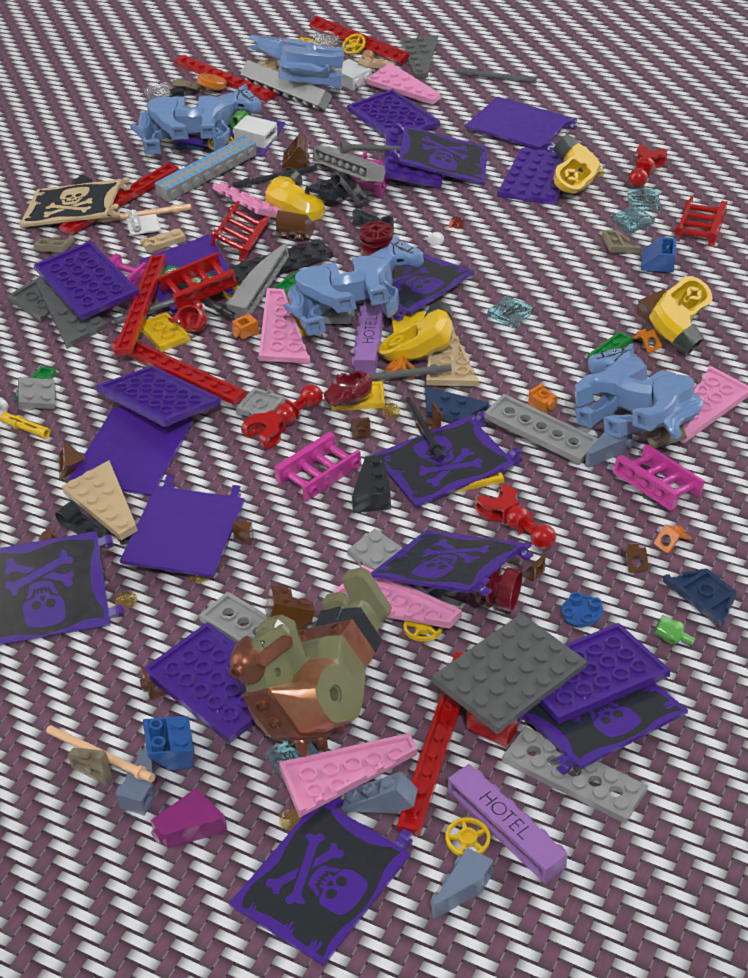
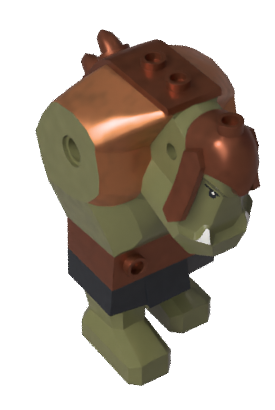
(314, 677)

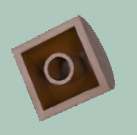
(296, 153)
(294, 225)

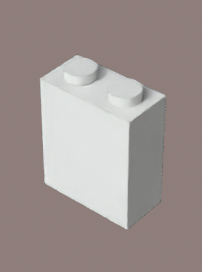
(353, 74)
(256, 129)

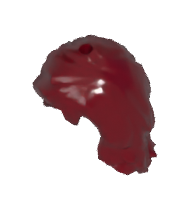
(348, 389)

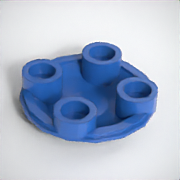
(582, 609)

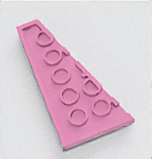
(395, 78)
(254, 203)
(280, 333)
(719, 396)
(414, 605)
(332, 773)

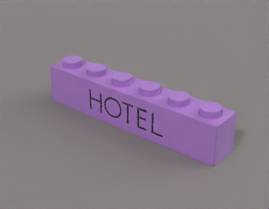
(368, 338)
(508, 823)

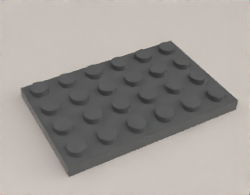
(509, 672)

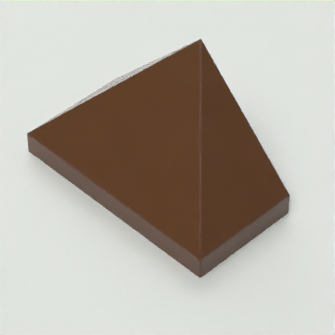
(68, 460)

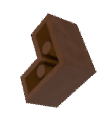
(282, 603)

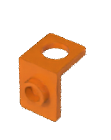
(645, 335)
(400, 364)
(675, 532)

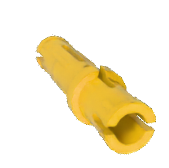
(19, 422)

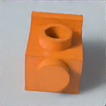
(245, 326)
(542, 399)

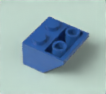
(659, 255)
(169, 742)

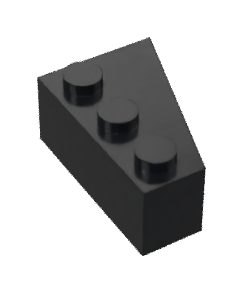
(372, 486)

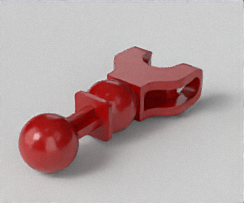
(645, 164)
(273, 423)
(508, 510)

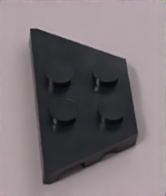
(327, 190)

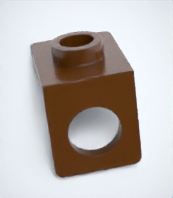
(436, 419)
(360, 428)
(632, 550)
(148, 686)

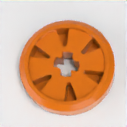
(211, 81)

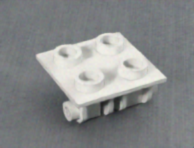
(142, 224)

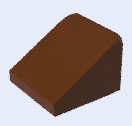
(243, 531)
(535, 569)

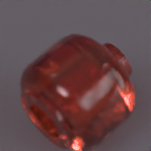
(456, 222)

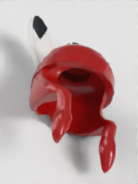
(190, 314)

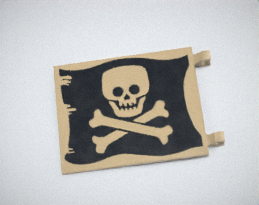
(74, 203)

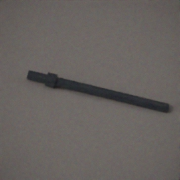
(247, 182)
(219, 307)
(434, 445)

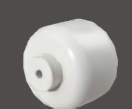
(435, 238)

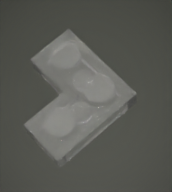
(162, 90)

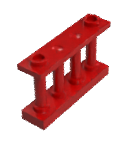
(713, 227)
(249, 241)
(203, 289)

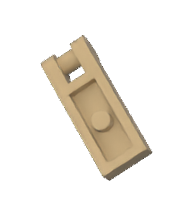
(373, 63)
(163, 240)

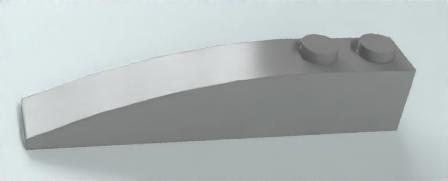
(256, 283)

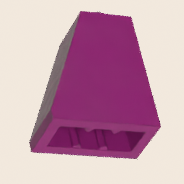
(188, 821)

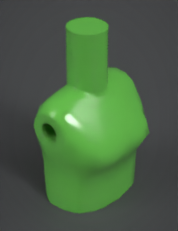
(237, 117)
(672, 631)

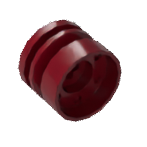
(374, 237)
(504, 588)

